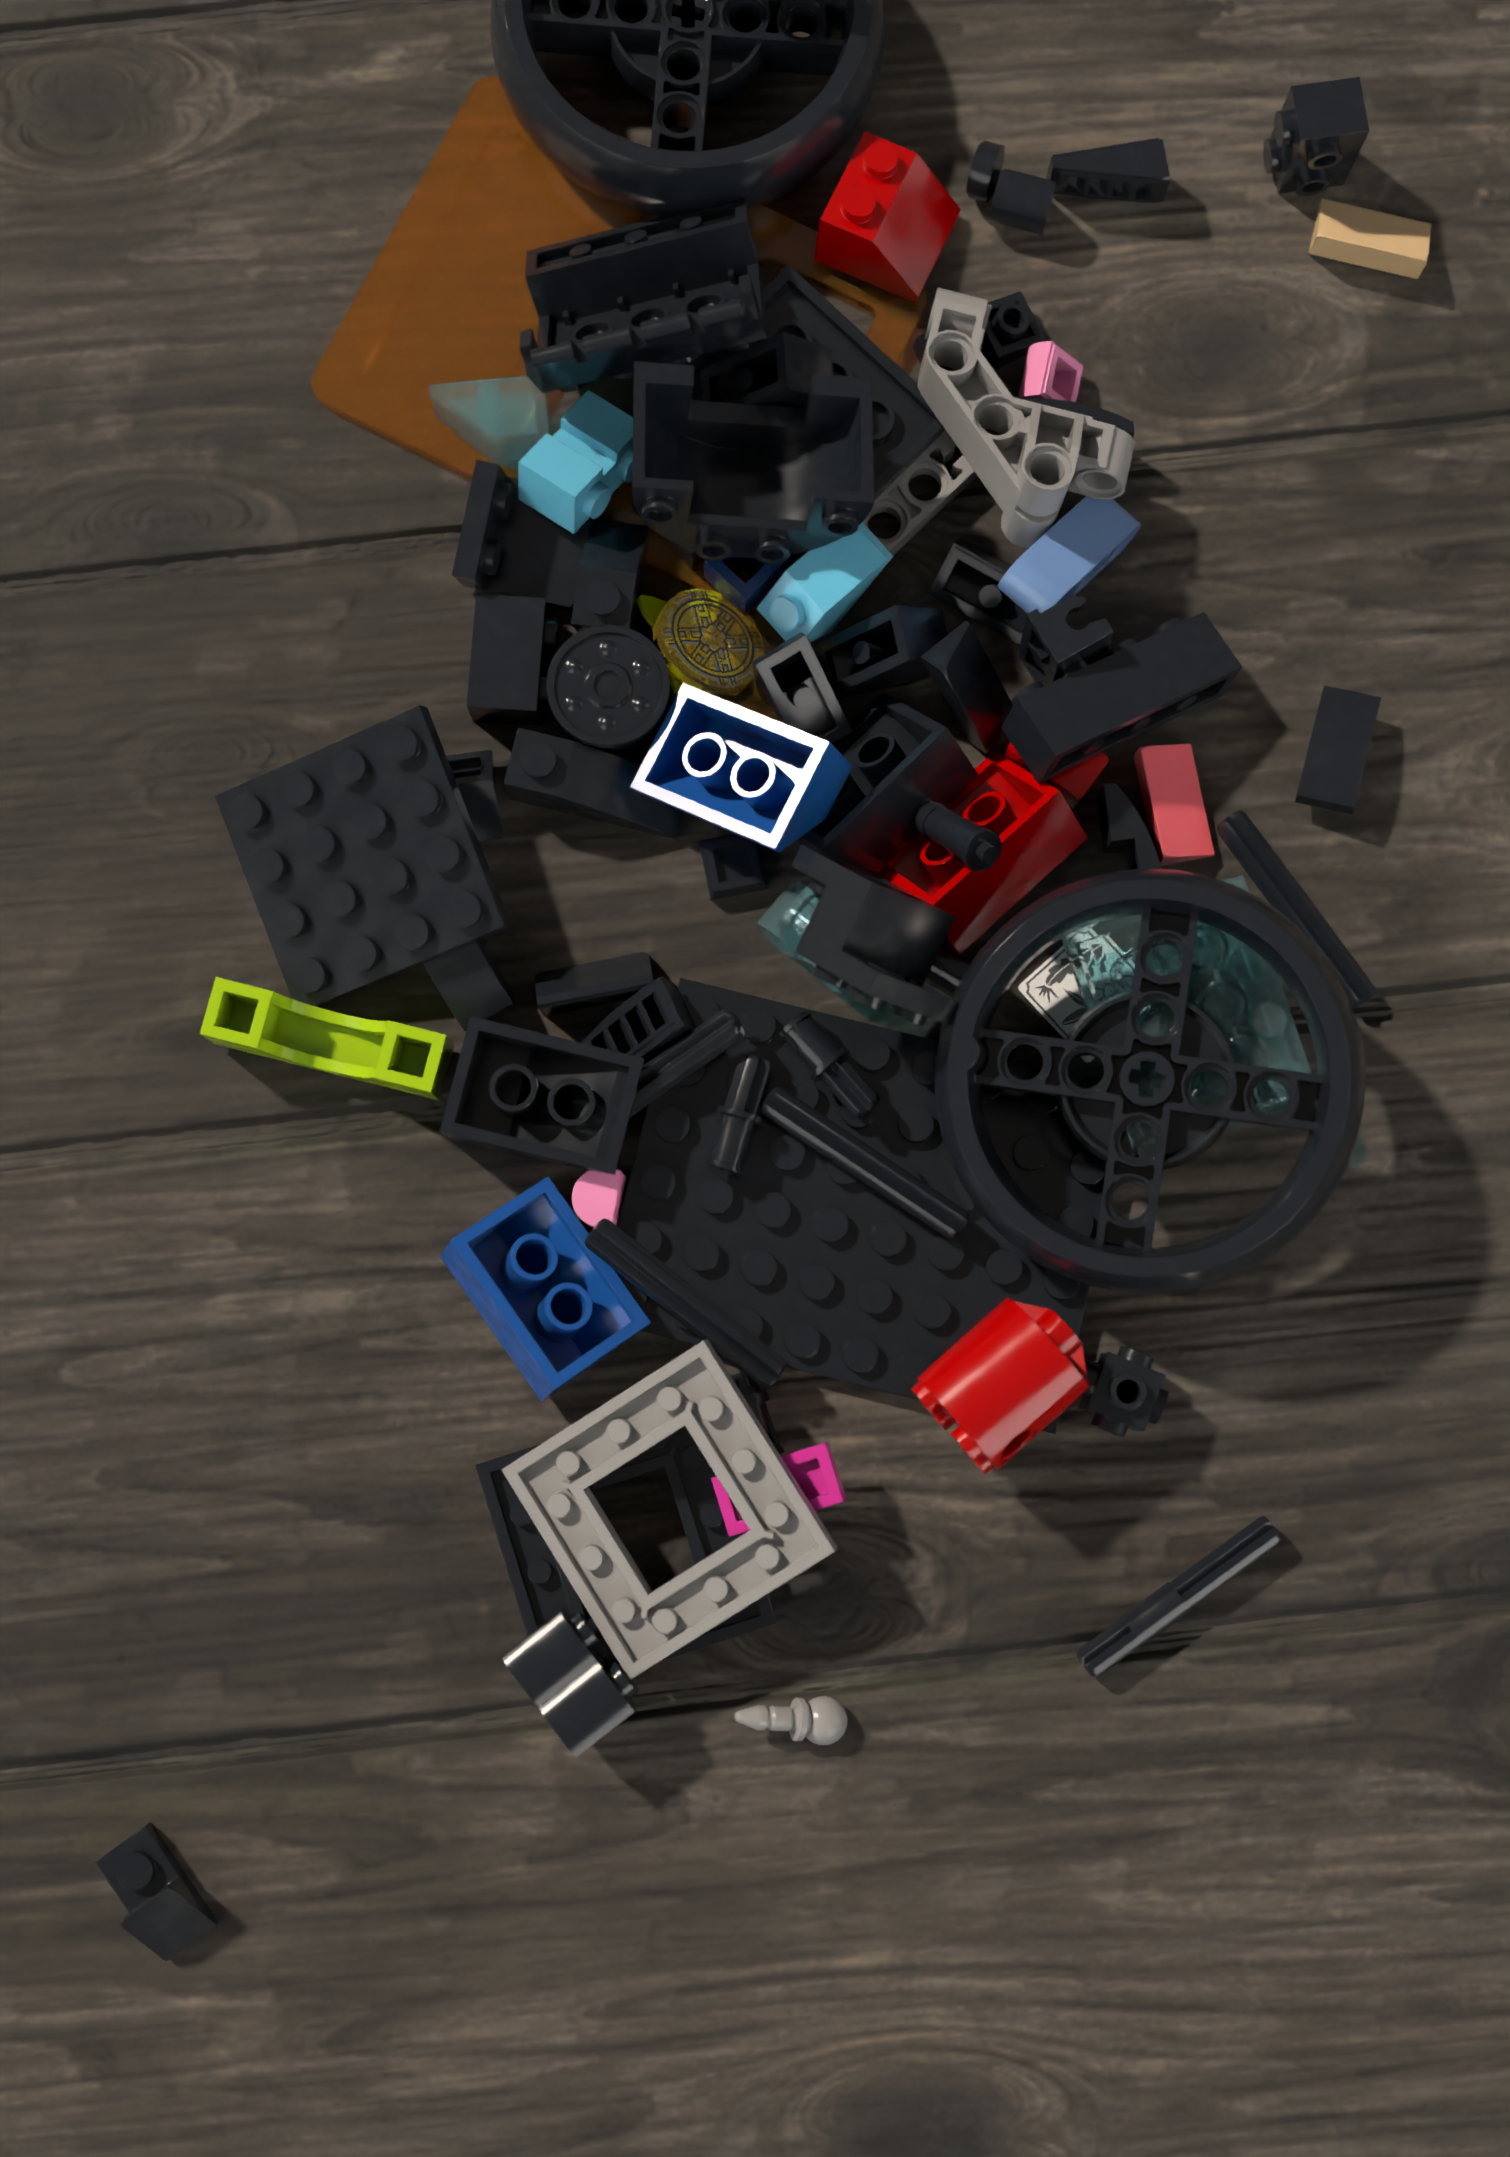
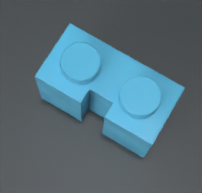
(580, 465)

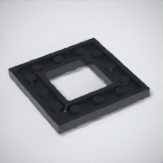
(539, 1580)

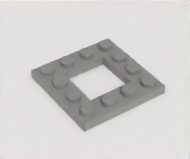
(556, 1493)

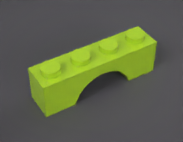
(326, 1040)

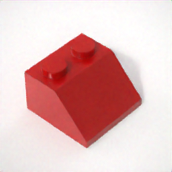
(886, 219)

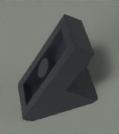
(799, 690)
(157, 1894)

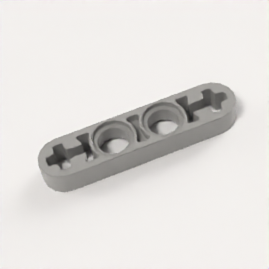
(915, 513)

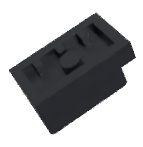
(514, 547)

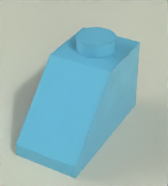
(824, 585)

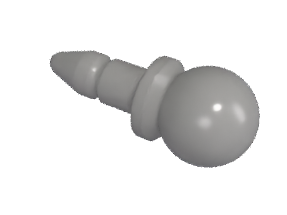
(819, 1720)

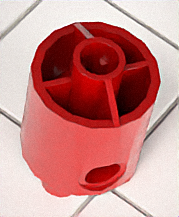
(1005, 1381)

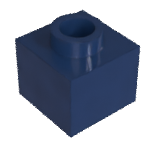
(745, 597)

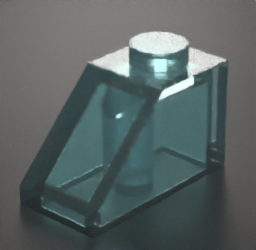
(494, 415)

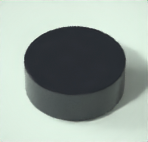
(985, 171)

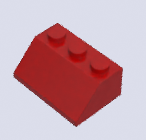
(1035, 838)

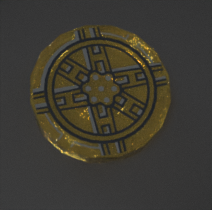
(708, 642)

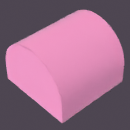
(1050, 373)
(598, 1197)

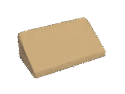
(1370, 239)

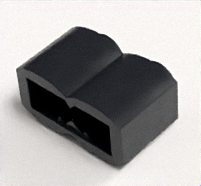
(571, 1681)

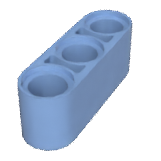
(1069, 554)

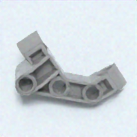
(1038, 447)

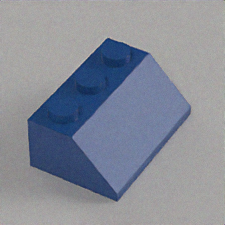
(741, 770)
(543, 1288)

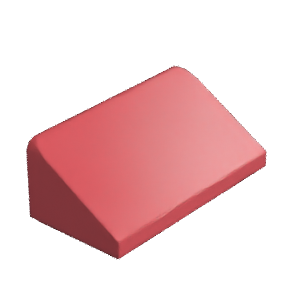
(1173, 803)

